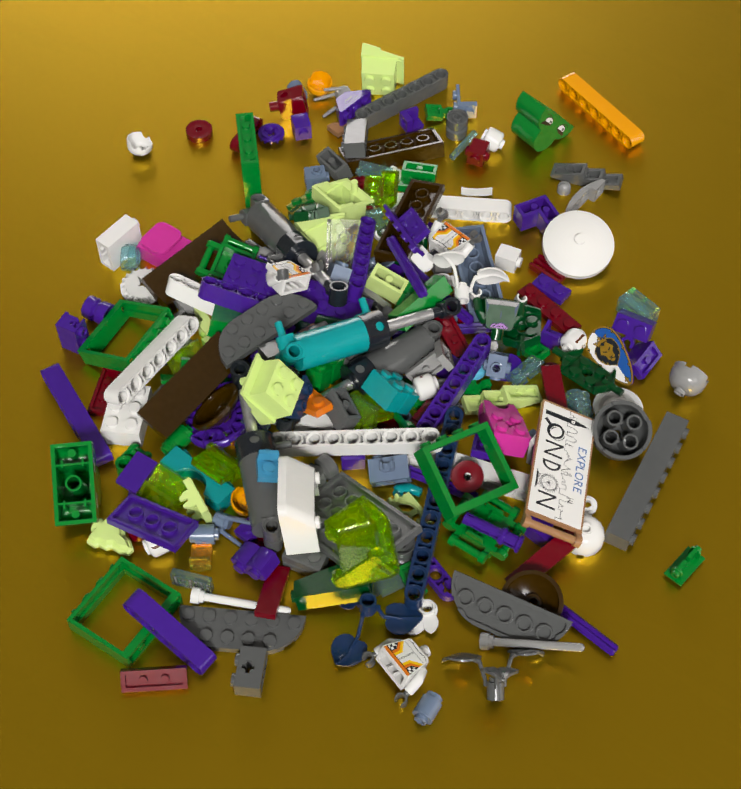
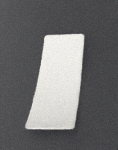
(476, 191)

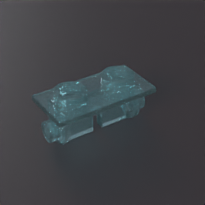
(368, 168)
(377, 215)
(528, 368)

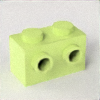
(386, 283)

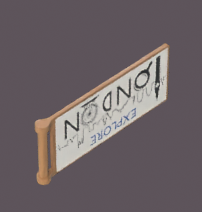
(559, 472)

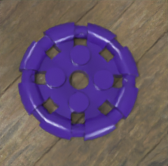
(222, 434)

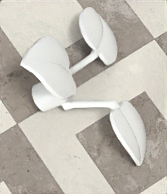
(461, 291)

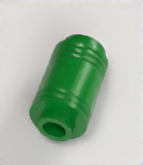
(179, 438)

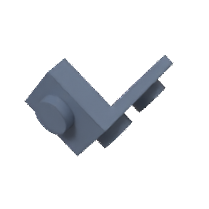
(469, 107)

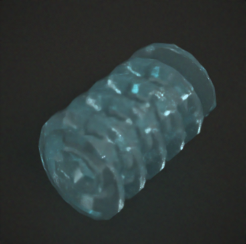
(579, 402)

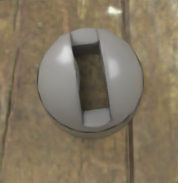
(564, 188)

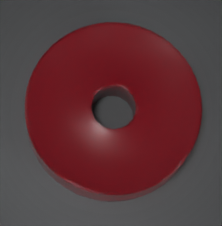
(199, 131)
(459, 472)

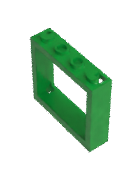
(248, 155)
(111, 325)
(435, 479)
(101, 590)

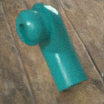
(407, 487)

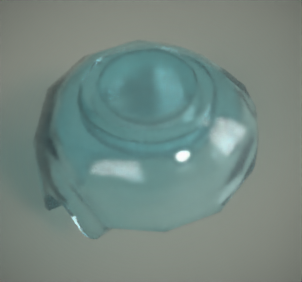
(130, 257)

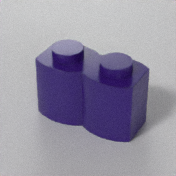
(255, 561)

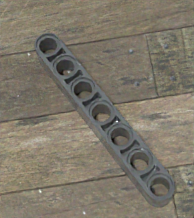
(404, 97)

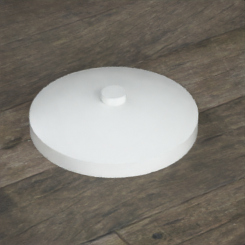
(578, 244)

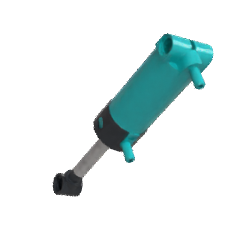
(351, 336)

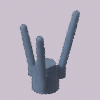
(225, 521)

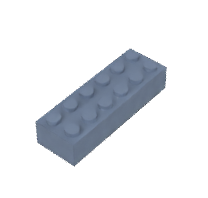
(478, 259)

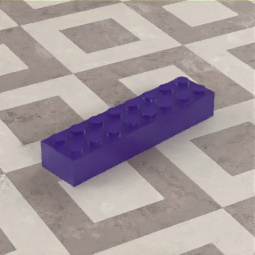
(252, 276)

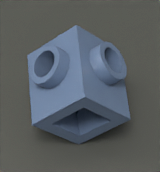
(315, 175)
(500, 359)

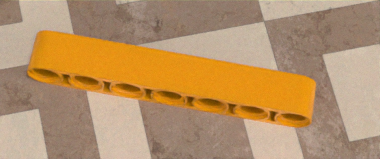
(601, 110)

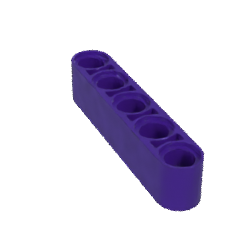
(228, 294)
(169, 631)

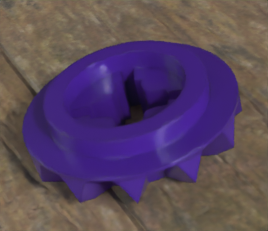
(269, 129)

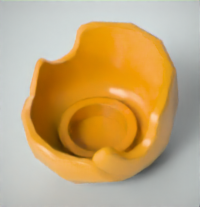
(319, 81)
(238, 501)

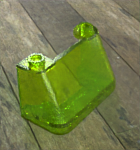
(363, 544)

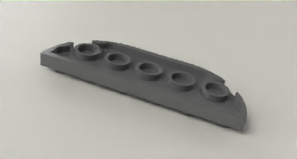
(257, 325)
(504, 613)
(230, 628)

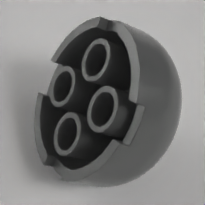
(631, 424)

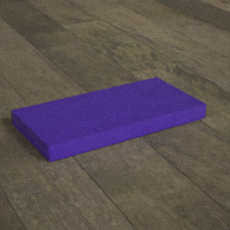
(152, 522)

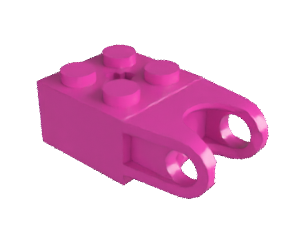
(507, 427)

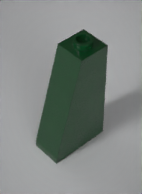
(319, 591)

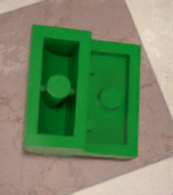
(416, 171)

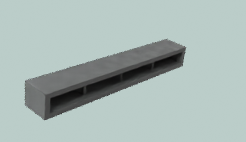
(646, 482)

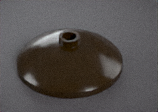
(216, 408)
(536, 585)

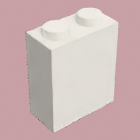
(110, 242)

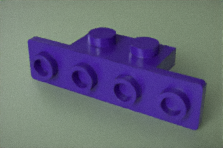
(411, 226)

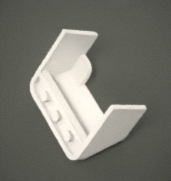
(296, 505)

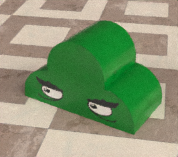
(538, 123)
(75, 483)

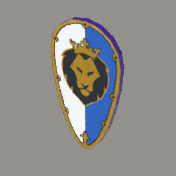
(610, 353)

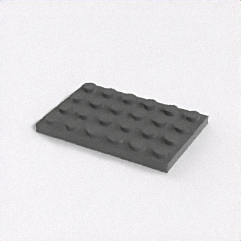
(344, 490)

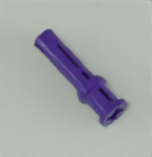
(501, 535)

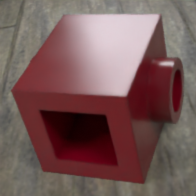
(477, 152)

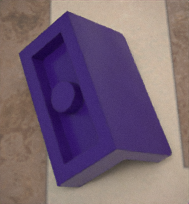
(644, 358)
(136, 472)

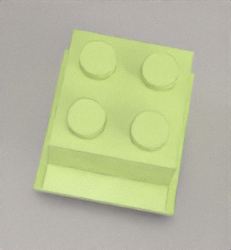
(380, 70)
(342, 197)
(317, 230)
(270, 390)

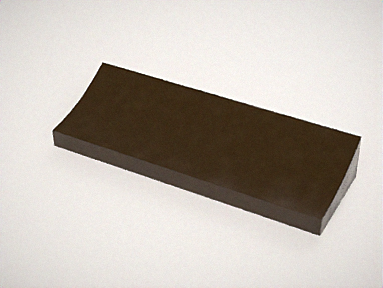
(393, 150)
(422, 197)
(185, 262)
(185, 390)

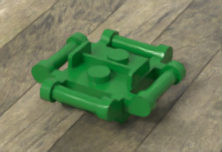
(224, 256)
(477, 543)

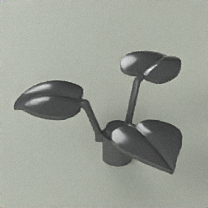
(499, 676)

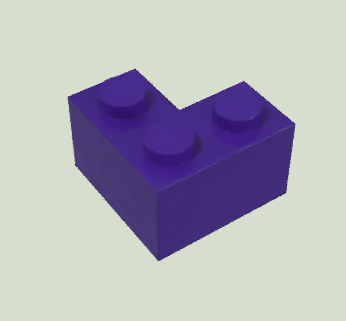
(534, 213)

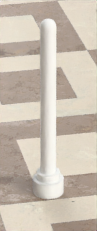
(199, 596)

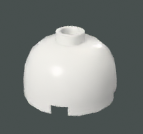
(593, 537)

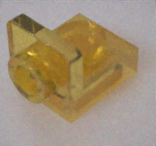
(201, 557)

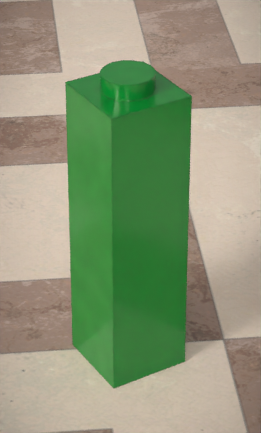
(437, 290)

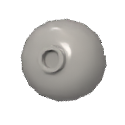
(687, 380)

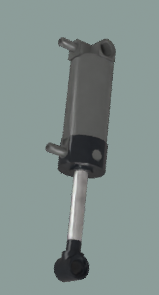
(287, 243)
(398, 357)
(259, 496)

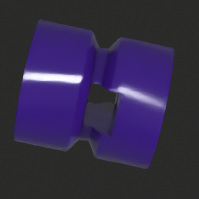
(95, 309)

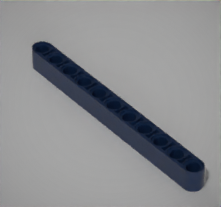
(431, 513)

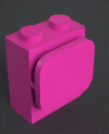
(161, 243)

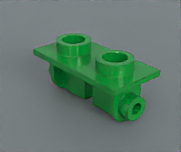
(685, 565)

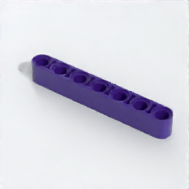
(361, 259)
(458, 380)
(75, 412)

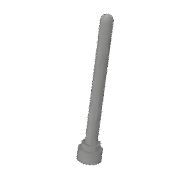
(488, 641)

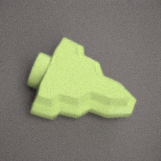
(109, 538)

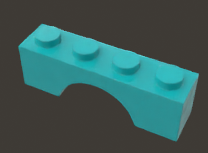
(215, 495)

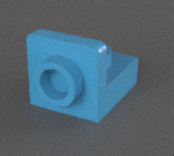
(267, 466)

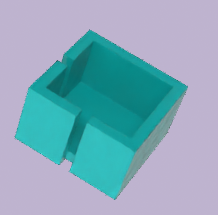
(390, 391)

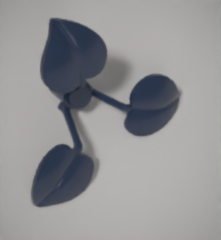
(399, 620)

